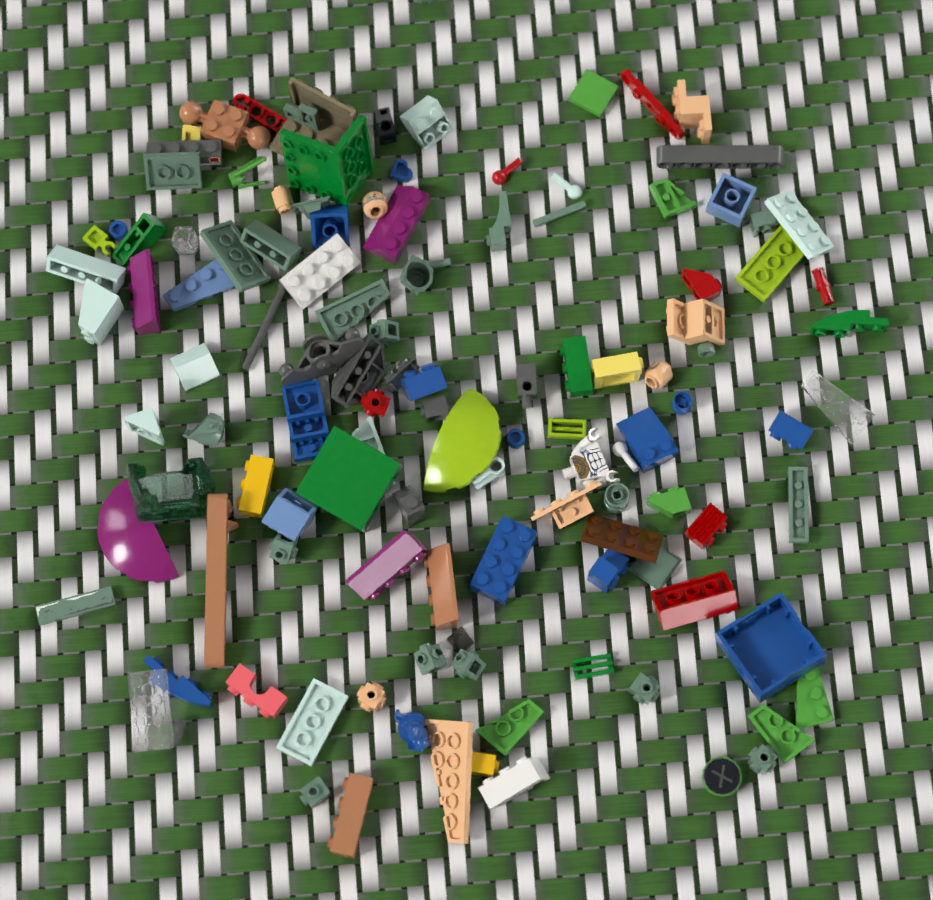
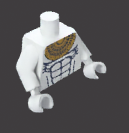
(588, 463)

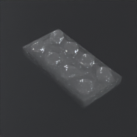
(150, 710)

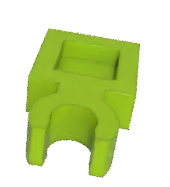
(98, 239)

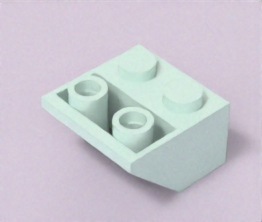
(426, 122)

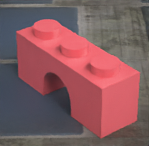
(241, 683)

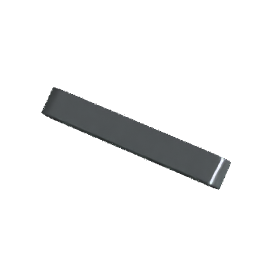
(720, 157)

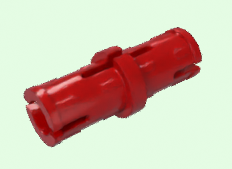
(823, 286)

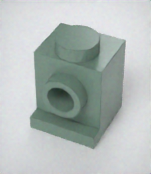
(762, 222)

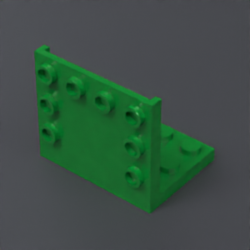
(326, 168)

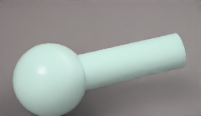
(573, 191)

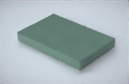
(173, 170)

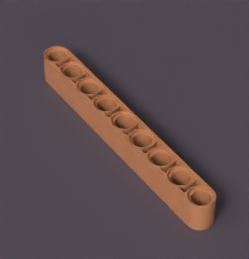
(216, 581)

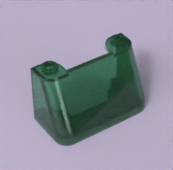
(172, 493)

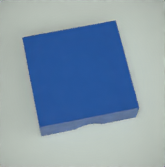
(770, 647)

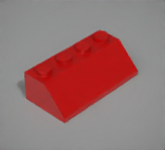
(694, 600)

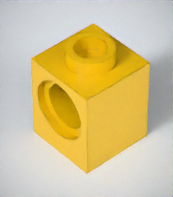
(484, 764)

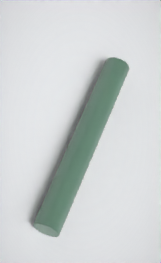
(560, 213)

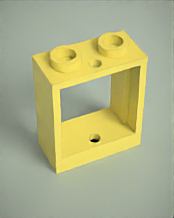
(616, 370)

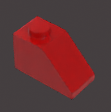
(701, 284)

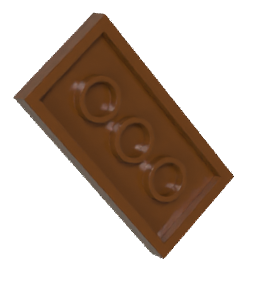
(622, 538)

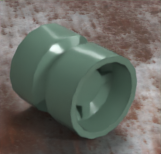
(616, 498)

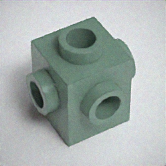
(385, 331)
(283, 549)
(430, 658)
(468, 664)
(642, 682)
(757, 764)

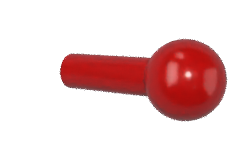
(499, 177)

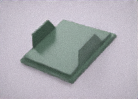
(310, 206)
(656, 573)

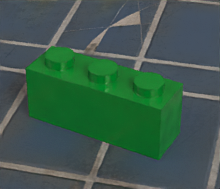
(576, 366)

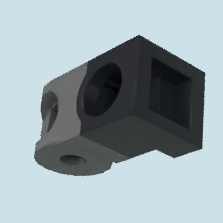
(385, 126)

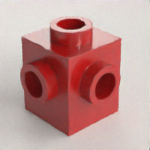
(382, 403)

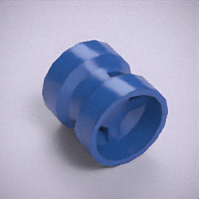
(682, 399)

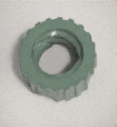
(706, 350)

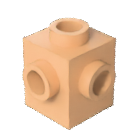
(371, 703)

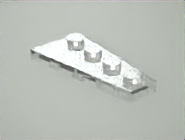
(840, 409)

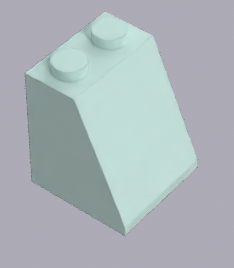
(98, 312)

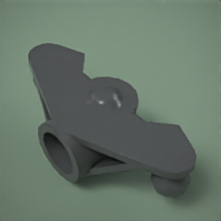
(321, 357)

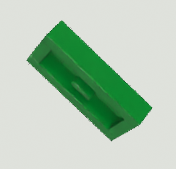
(592, 666)

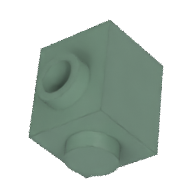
(314, 792)

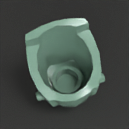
(415, 280)
(208, 431)

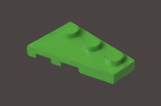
(510, 728)

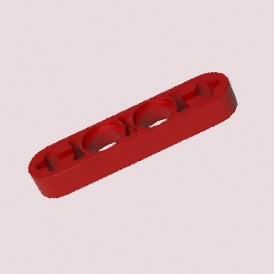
(265, 114)

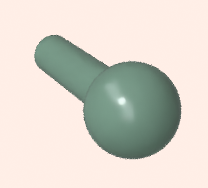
(439, 263)

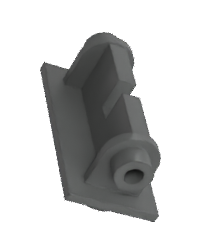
(393, 378)

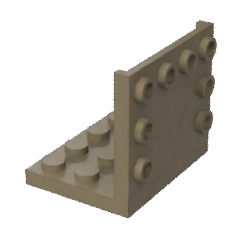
(333, 115)

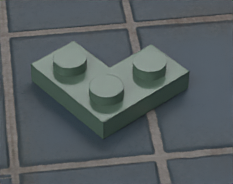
(303, 114)

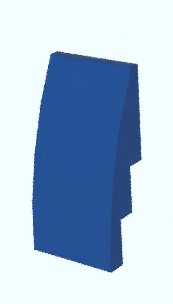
(305, 418)

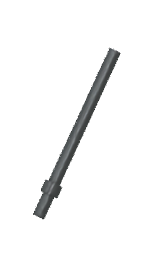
(265, 325)

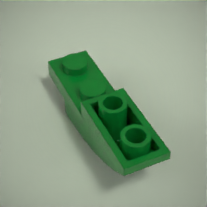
(841, 324)

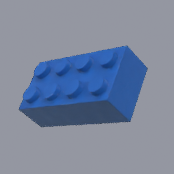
(503, 560)

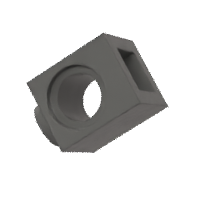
(434, 409)

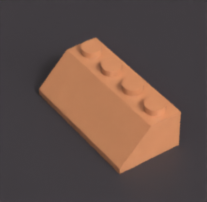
(442, 587)

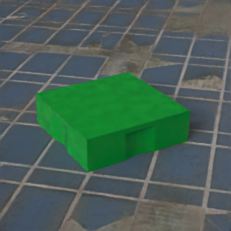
(349, 479)

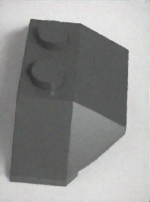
(359, 373)

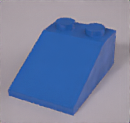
(647, 439)

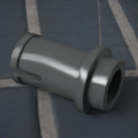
(178, 731)

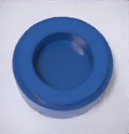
(118, 230)
(515, 438)

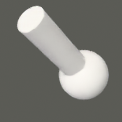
(620, 449)

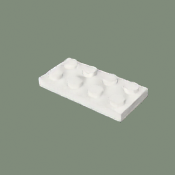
(319, 271)

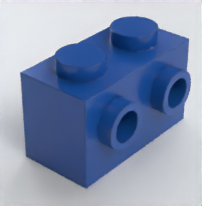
(790, 430)

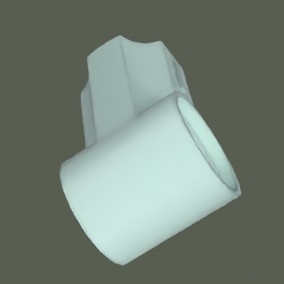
(489, 475)

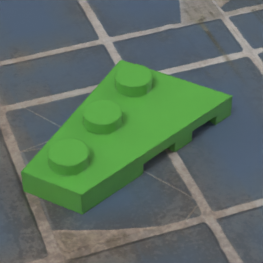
(811, 701)
(780, 733)

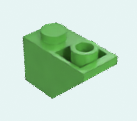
(671, 503)

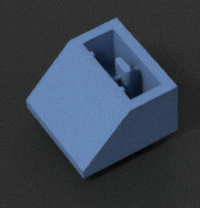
(290, 514)

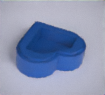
(401, 172)

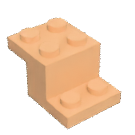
(692, 112)
(695, 322)

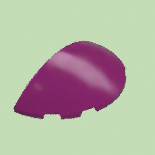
(131, 544)

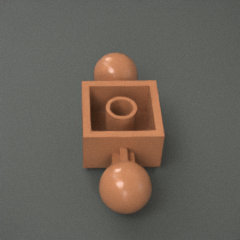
(225, 123)

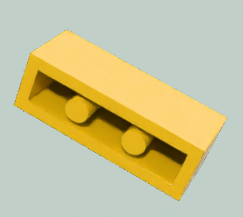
(255, 486)

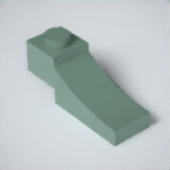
(496, 236)

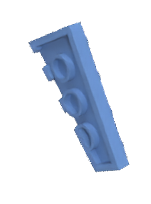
(201, 285)

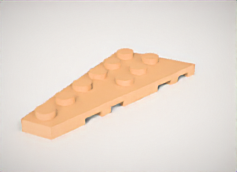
(452, 767)

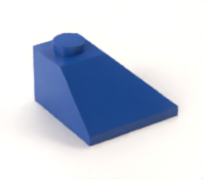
(328, 222)

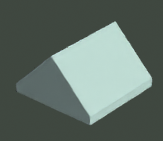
(195, 367)
(146, 425)

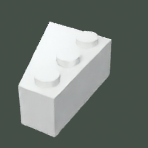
(513, 781)

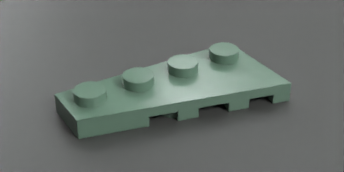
(352, 309)

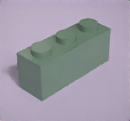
(270, 244)

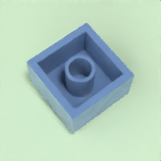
(731, 200)

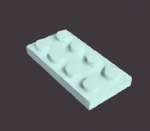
(799, 224)
(312, 722)

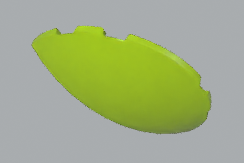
(464, 444)

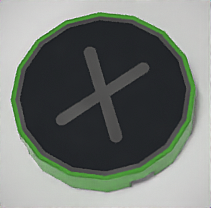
(721, 776)

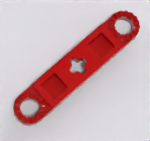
(661, 115)

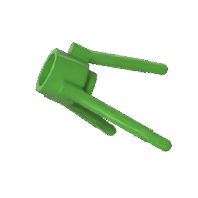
(237, 176)

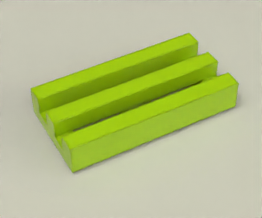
(566, 429)

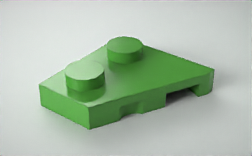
(670, 199)

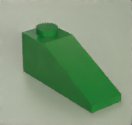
(140, 237)

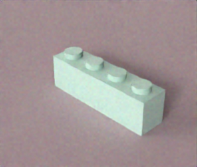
(80, 266)

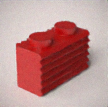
(706, 526)

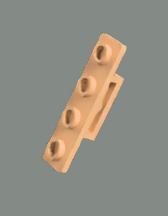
(570, 509)

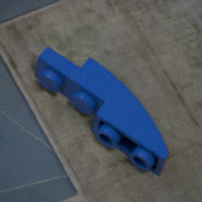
(184, 688)

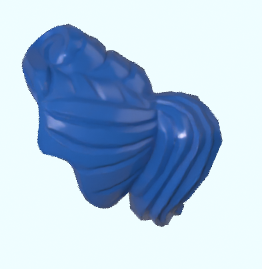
(412, 730)

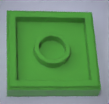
(593, 93)

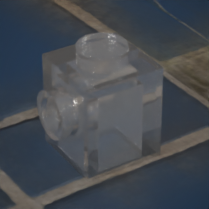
(185, 240)

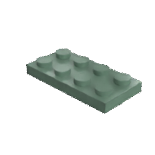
(234, 257)

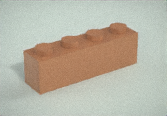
(351, 815)

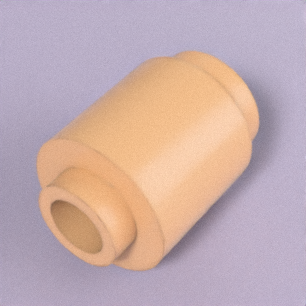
(282, 199)

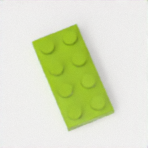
(770, 265)

